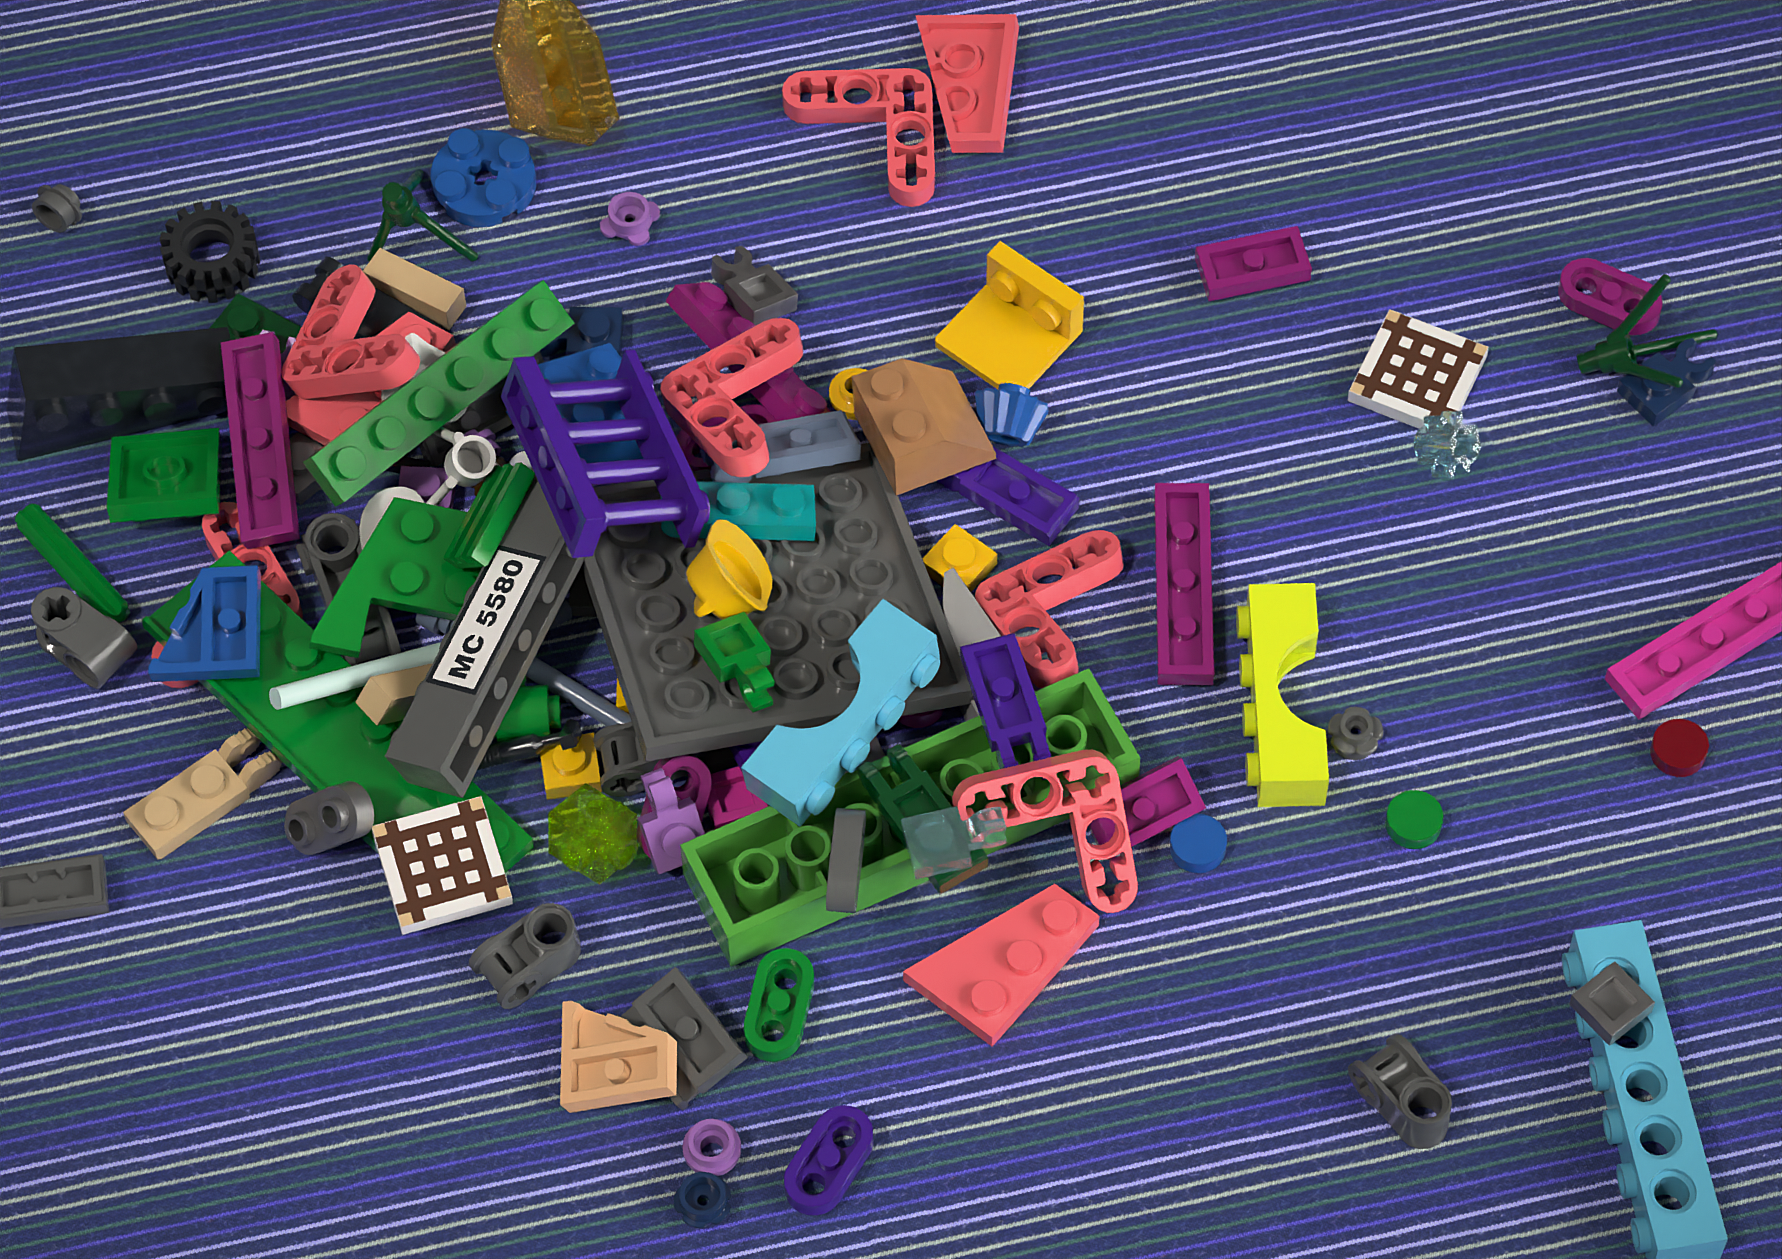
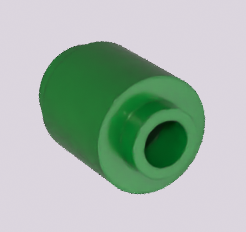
(531, 713)

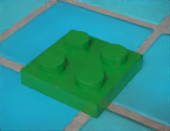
(164, 475)

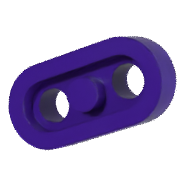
(826, 1162)

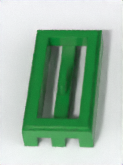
(489, 516)

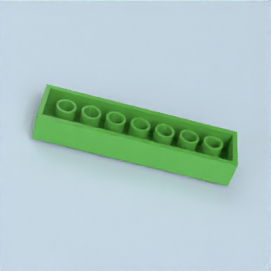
(768, 877)

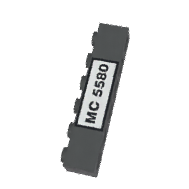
(486, 653)

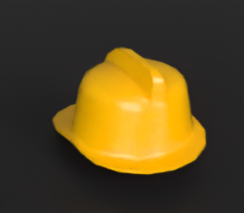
(729, 574)

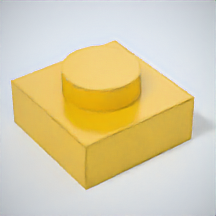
(964, 554)
(570, 768)

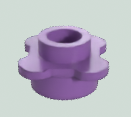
(628, 206)

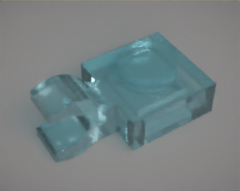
(943, 843)

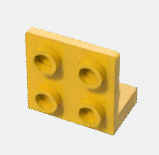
(1013, 322)

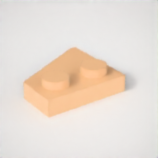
(612, 1061)

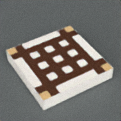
(1416, 370)
(442, 865)

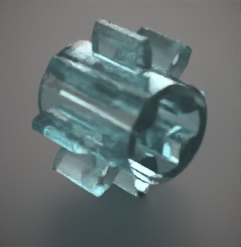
(1447, 444)

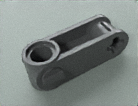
(330, 572)

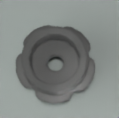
(57, 207)
(1350, 745)

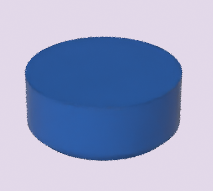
(1198, 843)

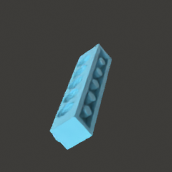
(1668, 1119)

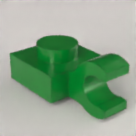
(738, 651)

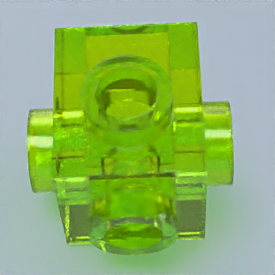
(592, 834)

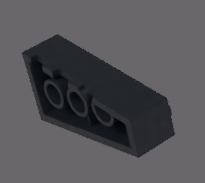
(112, 388)

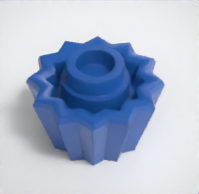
(1010, 414)

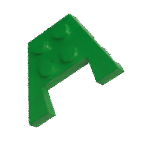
(398, 570)

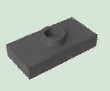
(53, 890)

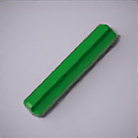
(70, 562)

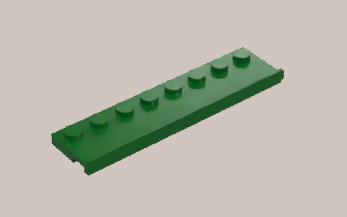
(328, 736)

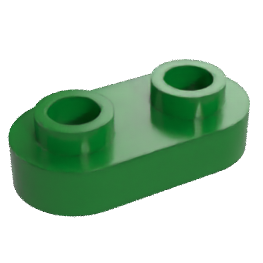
(779, 1008)

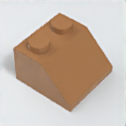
(918, 423)

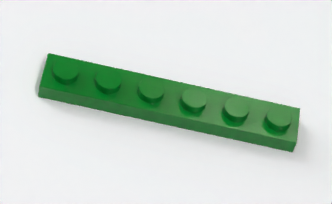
(437, 393)

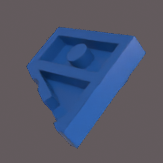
(215, 630)

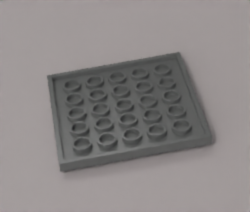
(814, 607)

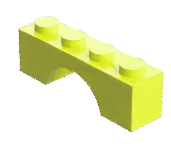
(1288, 753)

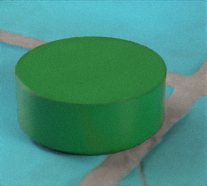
(1414, 819)

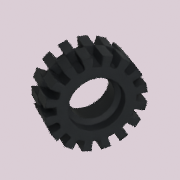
(205, 227)

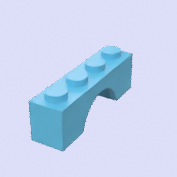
(799, 767)

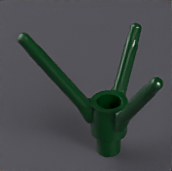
(403, 210)
(1620, 354)

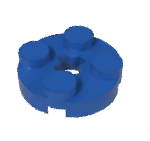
(476, 152)

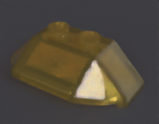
(552, 71)

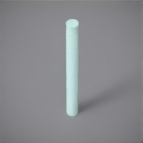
(349, 677)

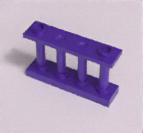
(569, 479)

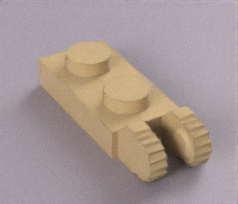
(200, 794)

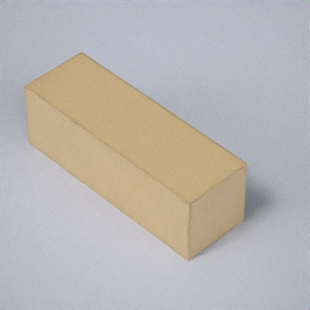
(416, 288)
(390, 695)

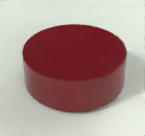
(1679, 747)

